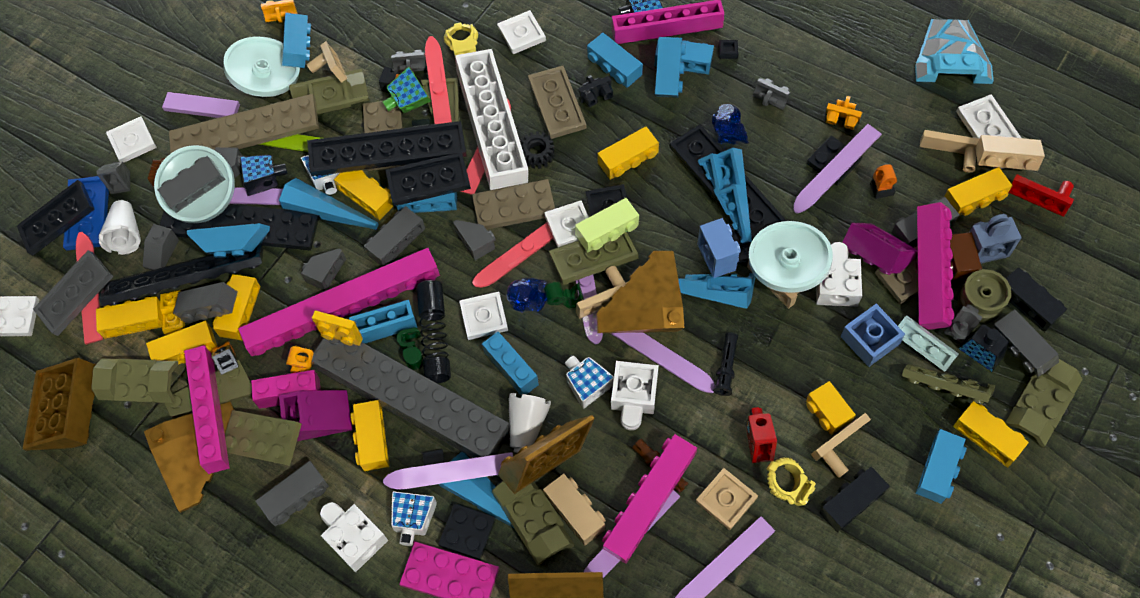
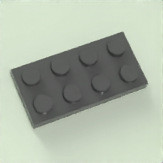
(73, 293)

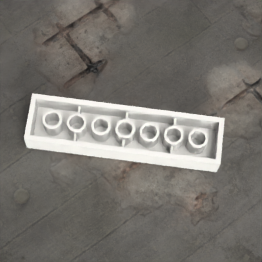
(491, 119)

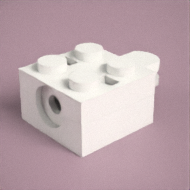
(843, 282)
(634, 394)
(349, 532)

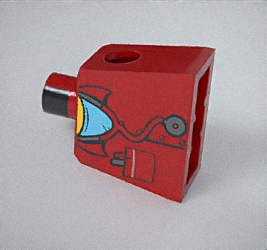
(761, 436)

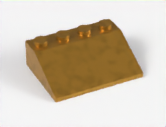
(60, 406)
(544, 454)
(556, 585)

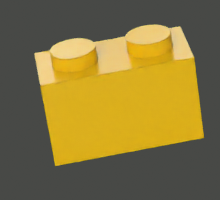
(830, 408)

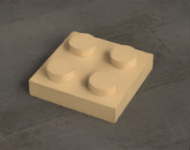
(726, 499)

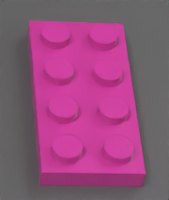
(447, 574)

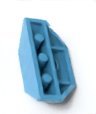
(229, 239)

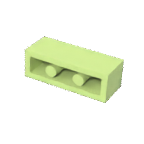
(607, 225)

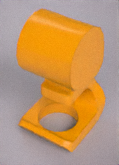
(298, 362)

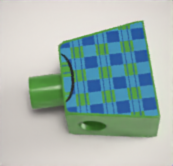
(406, 92)

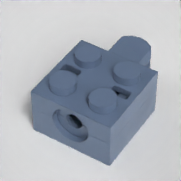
(995, 238)

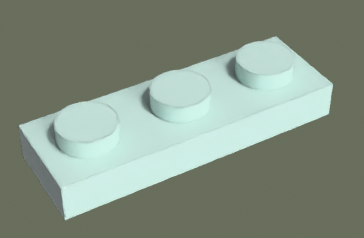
(927, 344)

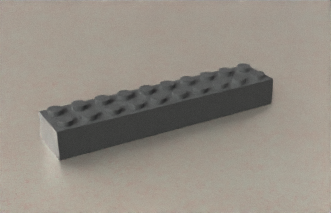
(412, 397)

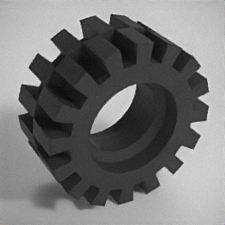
(538, 140)

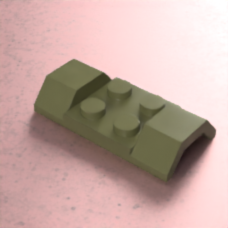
(331, 93)
(133, 380)
(1045, 401)
(534, 520)

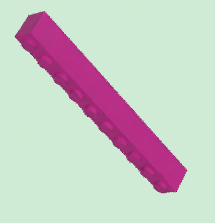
(339, 301)

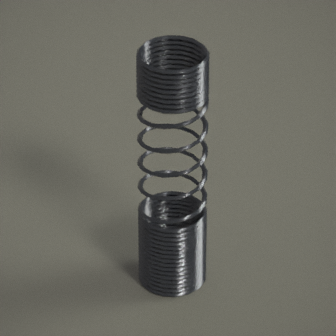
(432, 308)

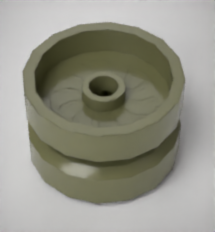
(986, 292)

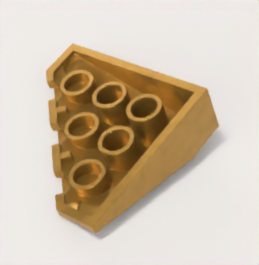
(647, 301)
(177, 457)

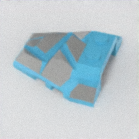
(952, 49)

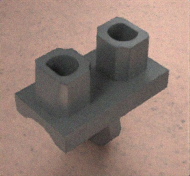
(414, 60)
(771, 93)
(964, 323)

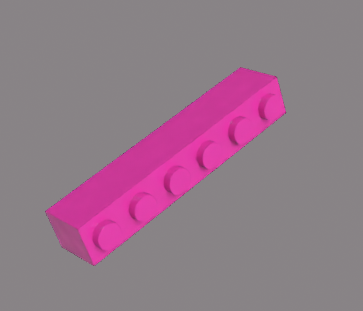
(667, 21)
(934, 266)
(206, 410)
(649, 499)

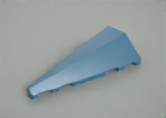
(728, 178)
(307, 199)
(723, 289)
(478, 492)

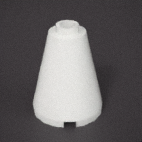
(120, 229)
(526, 419)

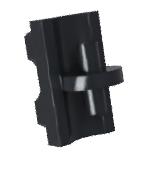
(595, 88)

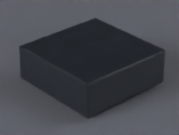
(728, 49)

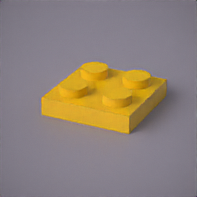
(337, 328)

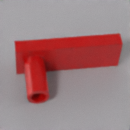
(1054, 201)

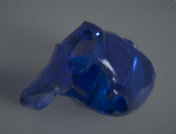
(728, 125)
(527, 294)

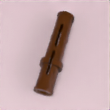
(649, 454)

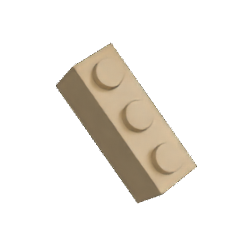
(1009, 152)
(575, 509)

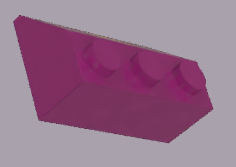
(879, 248)

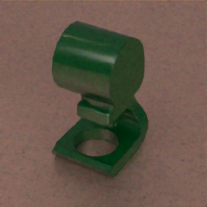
(556, 295)
(410, 353)

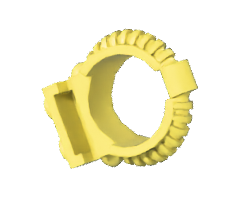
(461, 46)
(802, 486)

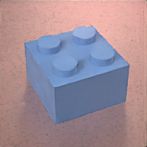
(718, 247)
(872, 335)

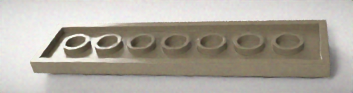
(250, 126)

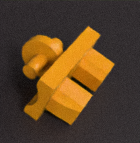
(276, 10)
(844, 110)

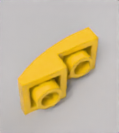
(171, 322)

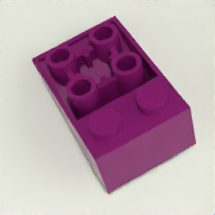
(318, 412)

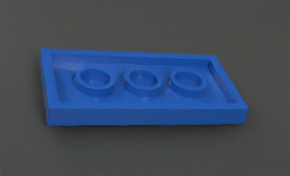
(94, 221)

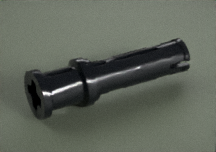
(725, 372)

